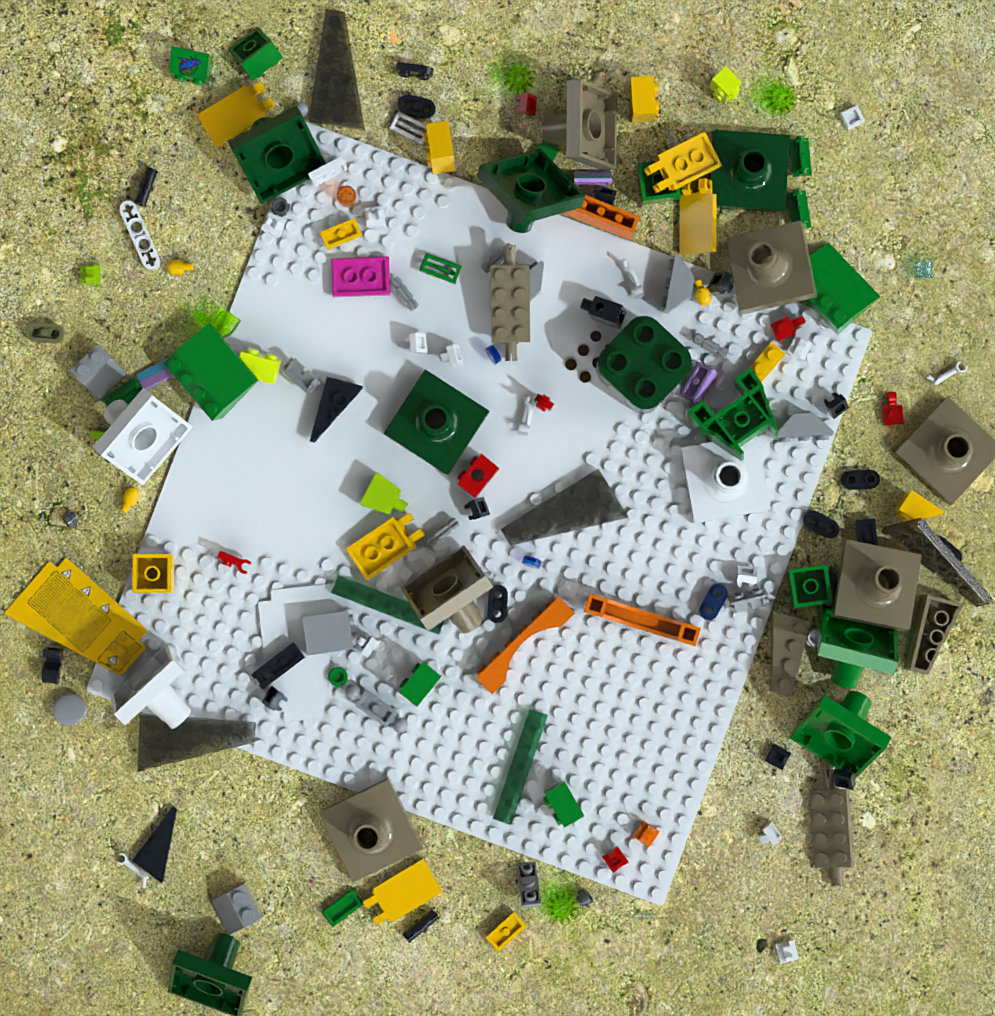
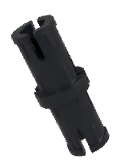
(146, 187)
(421, 926)

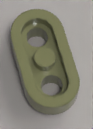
(45, 332)

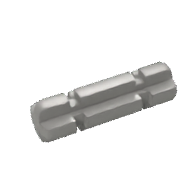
(496, 259)
(404, 293)
(710, 345)
(442, 532)

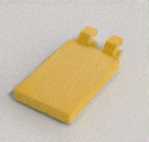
(234, 113)
(684, 163)
(697, 218)
(384, 546)
(404, 892)

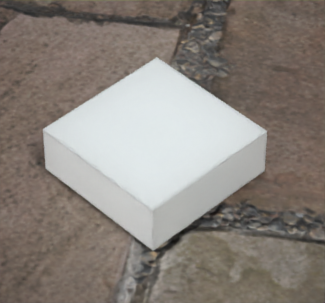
(852, 117)

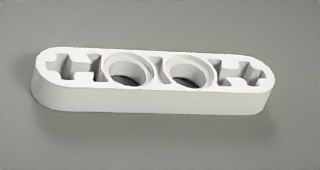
(138, 236)

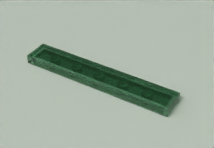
(379, 601)
(520, 767)

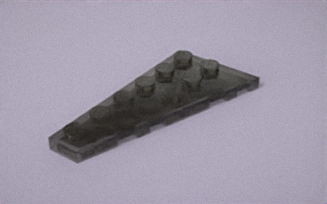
(335, 85)
(576, 507)
(937, 557)
(188, 740)

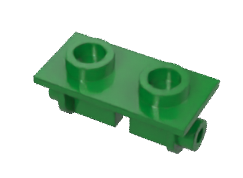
(800, 157)
(799, 207)
(126, 392)

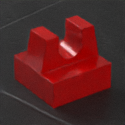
(527, 104)
(615, 859)

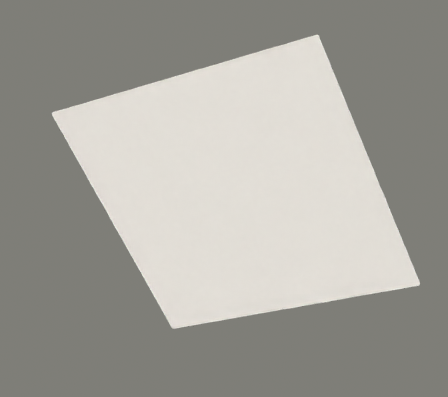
(626, 709)

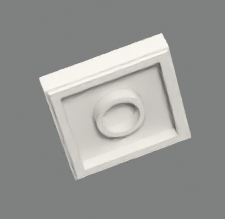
(328, 171)

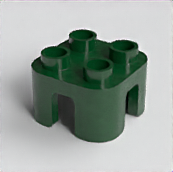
(643, 364)

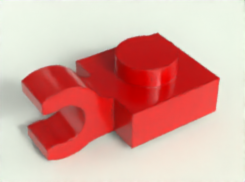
(785, 328)
(543, 403)
(892, 413)
(228, 560)

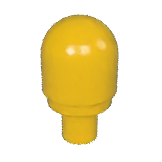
(179, 267)
(702, 294)
(129, 498)

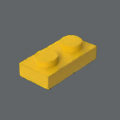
(341, 234)
(767, 361)
(506, 931)

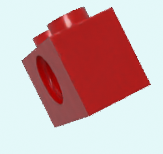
(473, 486)

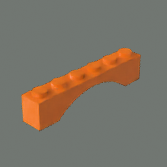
(554, 616)
(642, 620)

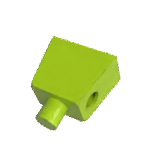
(383, 496)

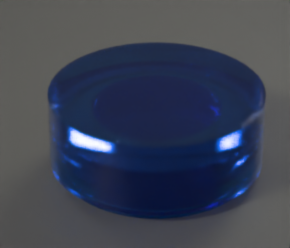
(493, 354)
(531, 562)

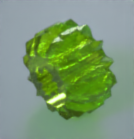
(513, 73)
(787, 102)
(555, 906)

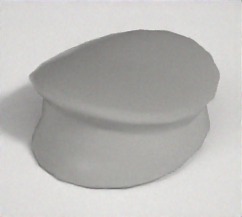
(69, 709)

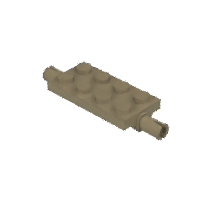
(510, 303)
(832, 828)

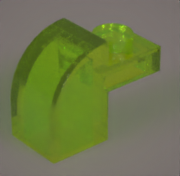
(222, 321)

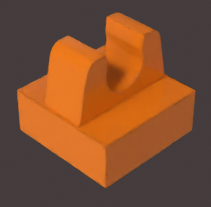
(646, 833)

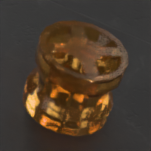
(346, 192)

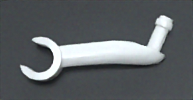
(638, 290)
(942, 377)
(525, 428)
(135, 869)

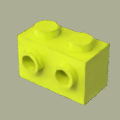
(725, 85)
(263, 366)

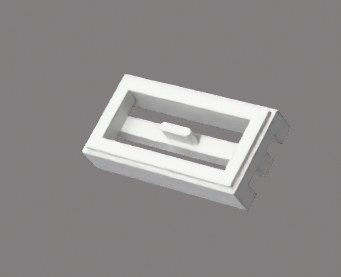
(404, 133)

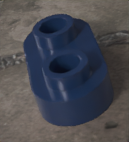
(712, 601)

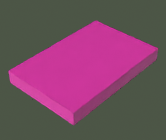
(360, 276)

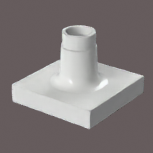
(140, 435)
(712, 498)
(152, 689)

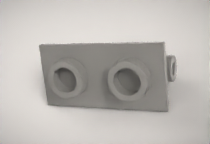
(305, 380)
(756, 596)

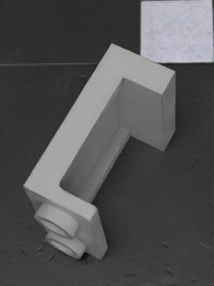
(328, 632)

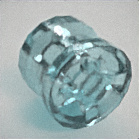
(924, 270)

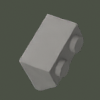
(98, 372)
(237, 908)

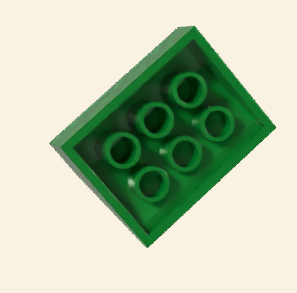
(839, 289)
(211, 372)

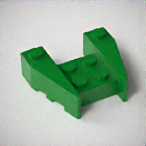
(739, 420)

